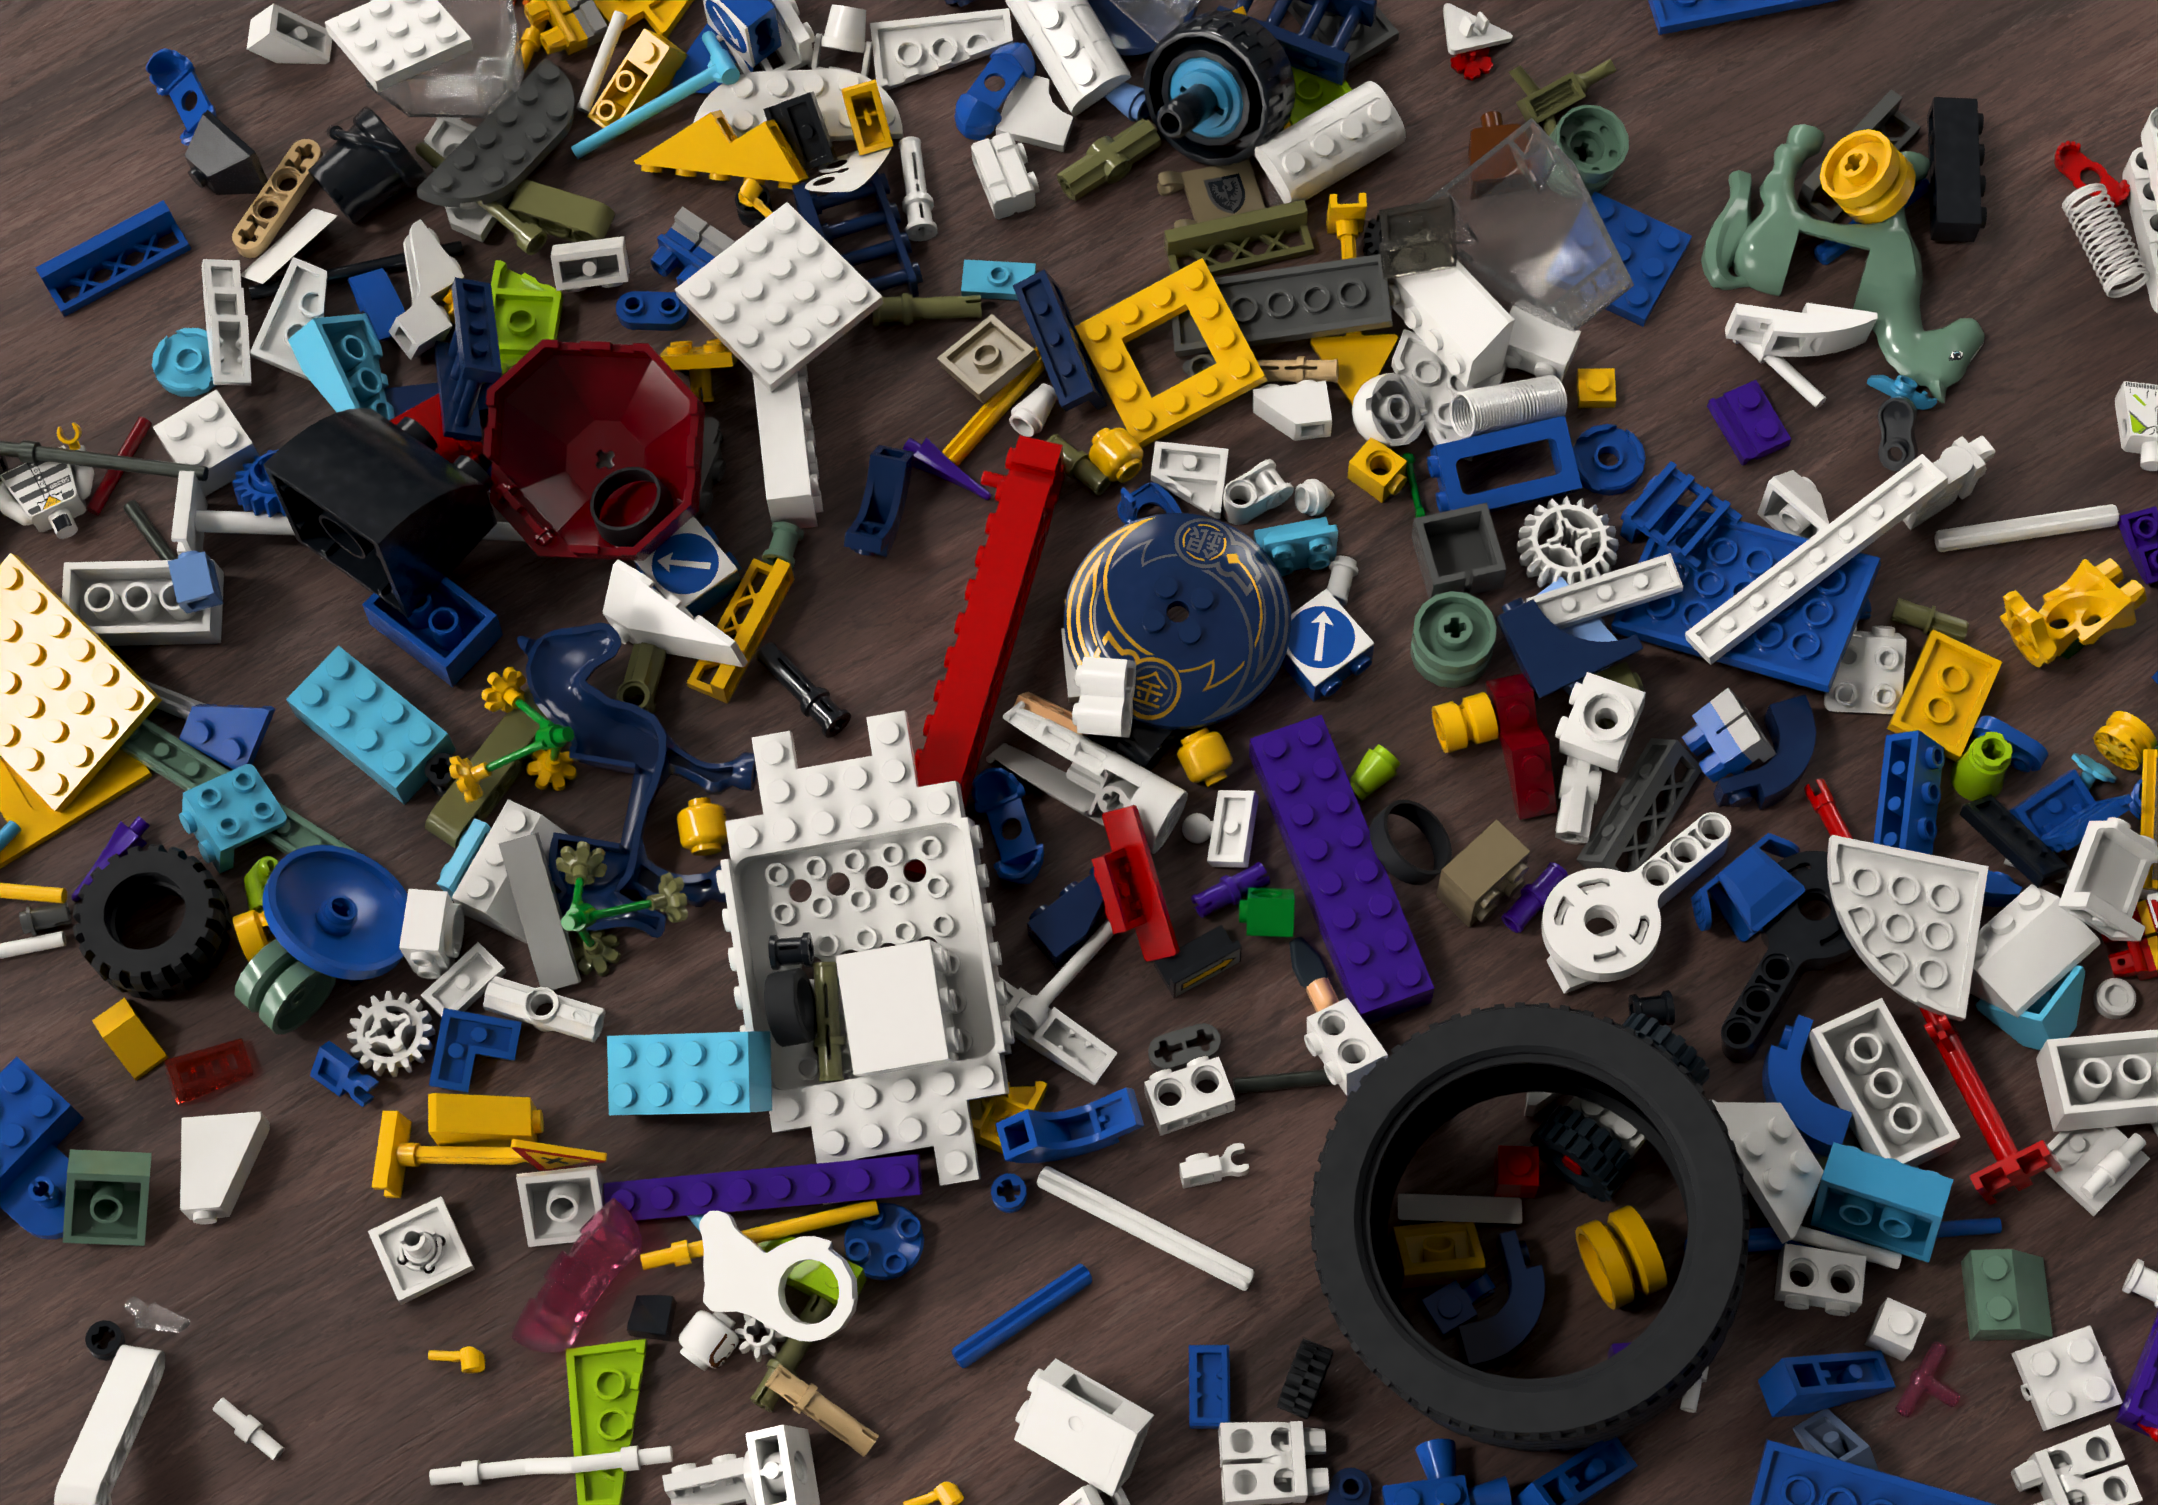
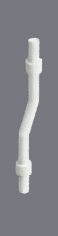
(628, 1459)

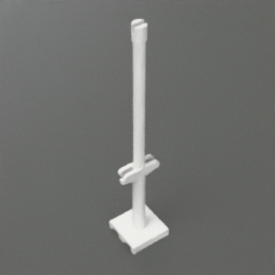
(194, 519)

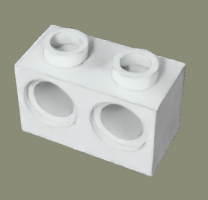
(1352, 1044)
(1193, 1104)
(1820, 1267)

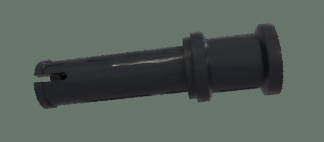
(813, 700)

